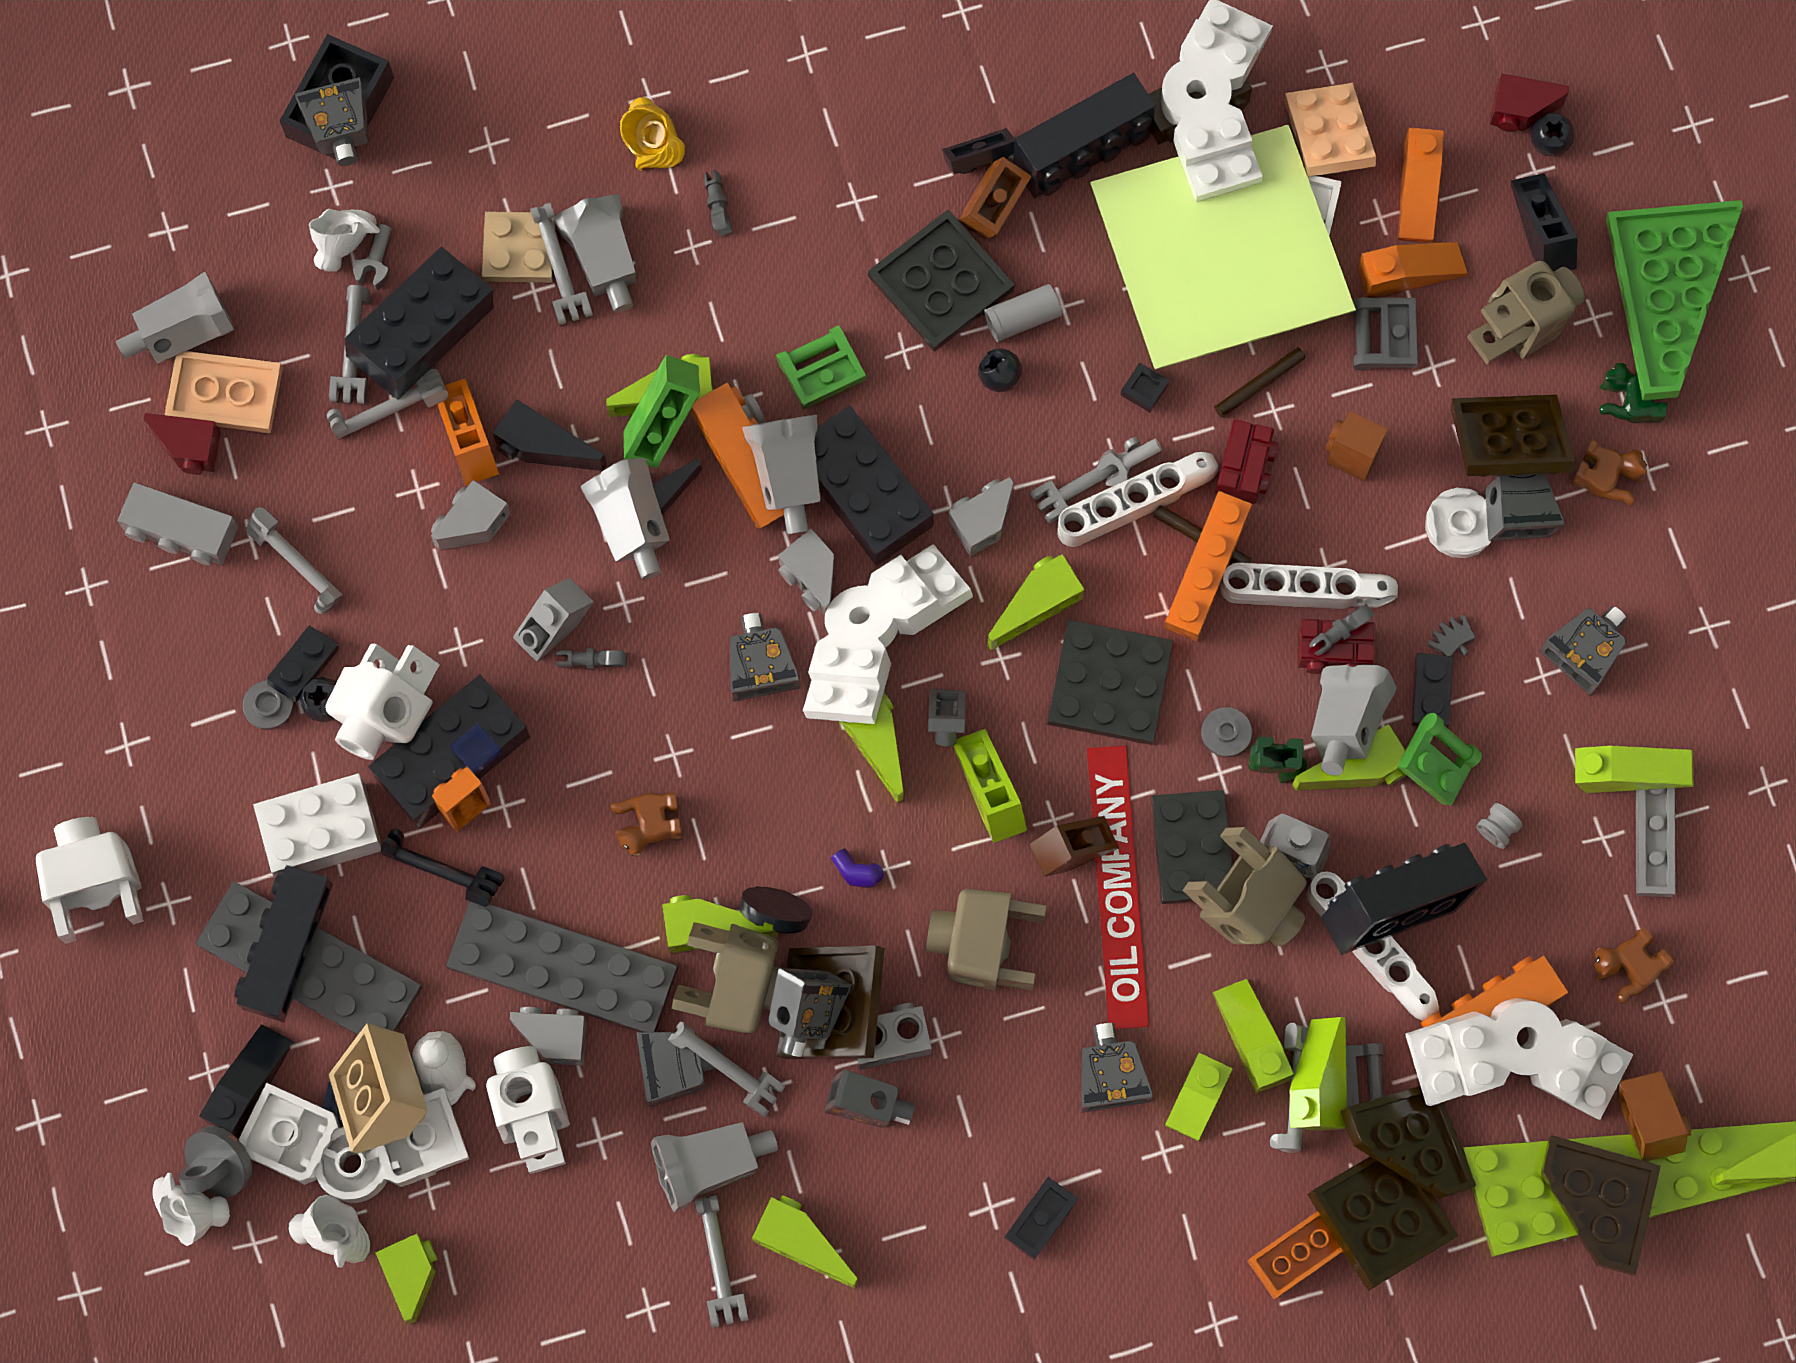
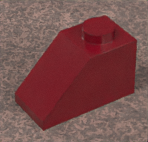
(1524, 100)
(187, 441)

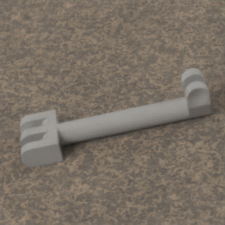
(355, 298)
(569, 300)
(429, 388)
(1058, 497)
(262, 530)
(1294, 1041)
(757, 1089)
(708, 1209)

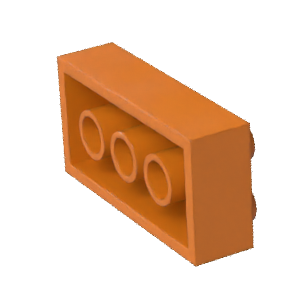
(461, 798)
(1295, 1255)

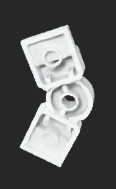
(1210, 131)
(852, 661)
(1481, 1051)
(312, 1146)

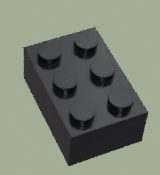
(333, 64)

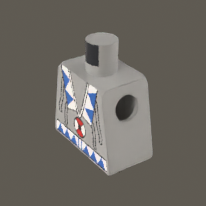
(1299, 842)

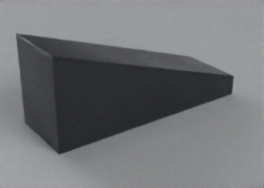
(673, 485)

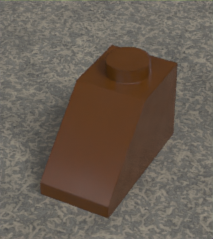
(1073, 845)

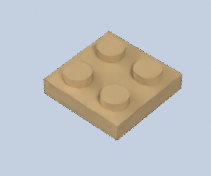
(514, 249)

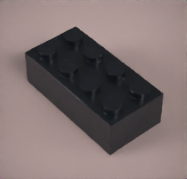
(1085, 135)
(419, 323)
(867, 487)
(417, 767)
(1402, 897)

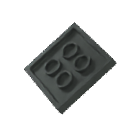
(941, 280)
(1110, 682)

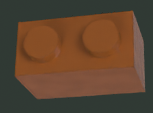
(994, 198)
(1355, 445)
(1653, 1116)

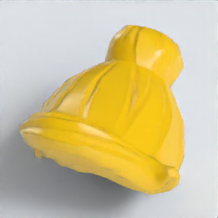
(651, 135)

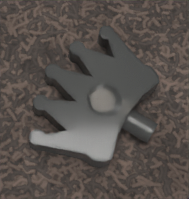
(1454, 638)

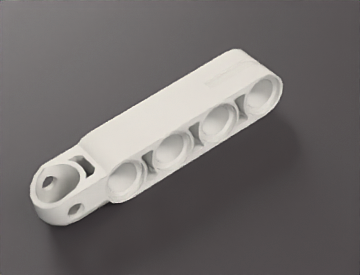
(1186, 472)
(1365, 586)
(1407, 992)

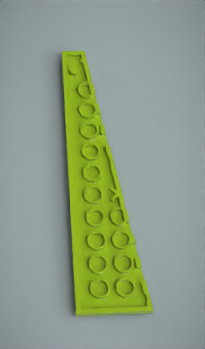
(1523, 1212)

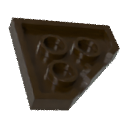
(1411, 1140)
(1603, 1198)

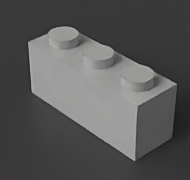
(177, 525)

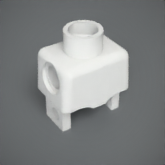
(381, 702)
(86, 873)
(535, 1121)

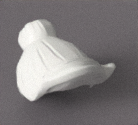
(338, 235)
(441, 1064)
(187, 1214)
(332, 1230)

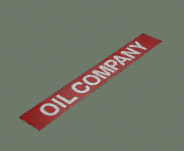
(1118, 891)

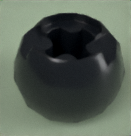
(1555, 145)
(1000, 370)
(312, 693)

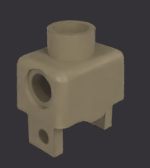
(1526, 297)
(1255, 896)
(979, 940)
(742, 974)

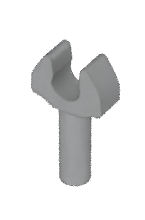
(374, 261)
(1126, 461)

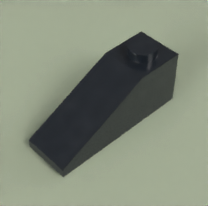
(1545, 222)
(541, 441)
(245, 1080)

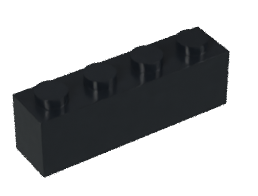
(284, 943)

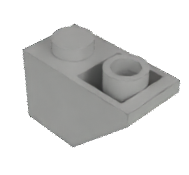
(981, 519)
(471, 520)
(811, 567)
(552, 618)
(557, 1037)

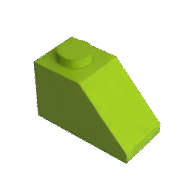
(1198, 1096)
(409, 1273)

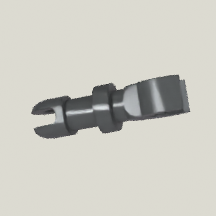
(717, 202)
(1342, 629)
(590, 658)

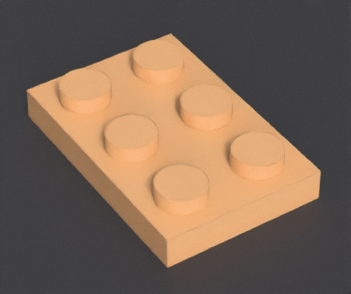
(1330, 129)
(225, 390)

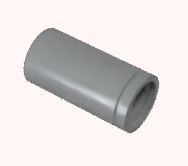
(1022, 312)

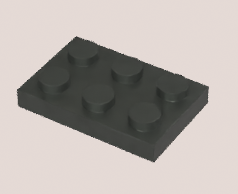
(1190, 841)

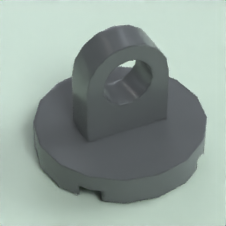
(215, 1163)

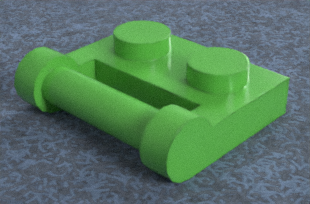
(825, 376)
(1433, 769)

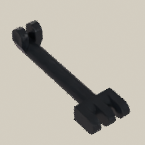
(479, 886)

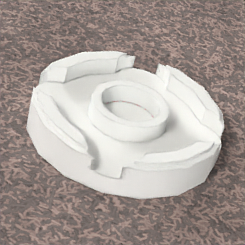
(1458, 523)

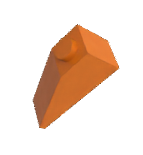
(1420, 184)
(1409, 267)
(467, 434)

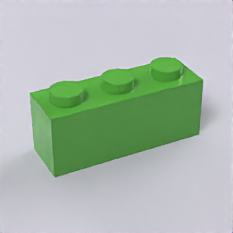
(661, 410)

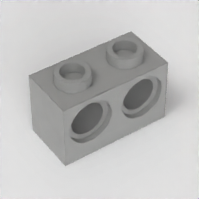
(894, 1047)

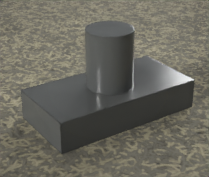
(946, 715)

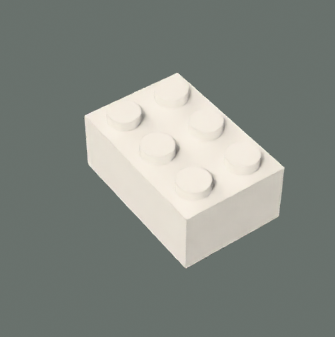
(318, 826)

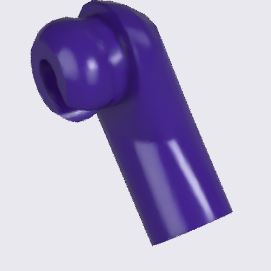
(857, 874)

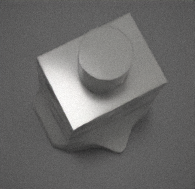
(600, 246)
(178, 321)
(786, 466)
(629, 513)
(1350, 712)
(707, 1160)

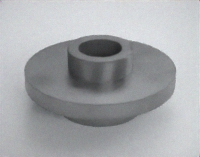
(266, 706)
(1226, 732)

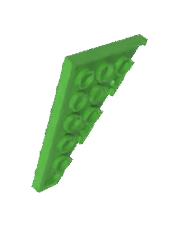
(1666, 280)

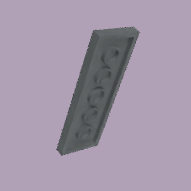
(562, 967)
(335, 978)

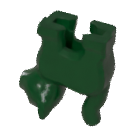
(1634, 408)
(1278, 758)

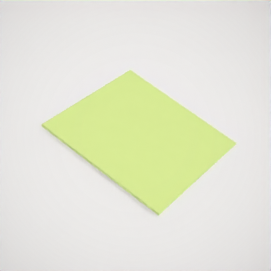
(1225, 264)

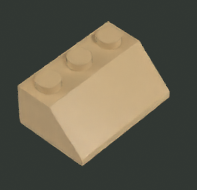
(377, 1089)

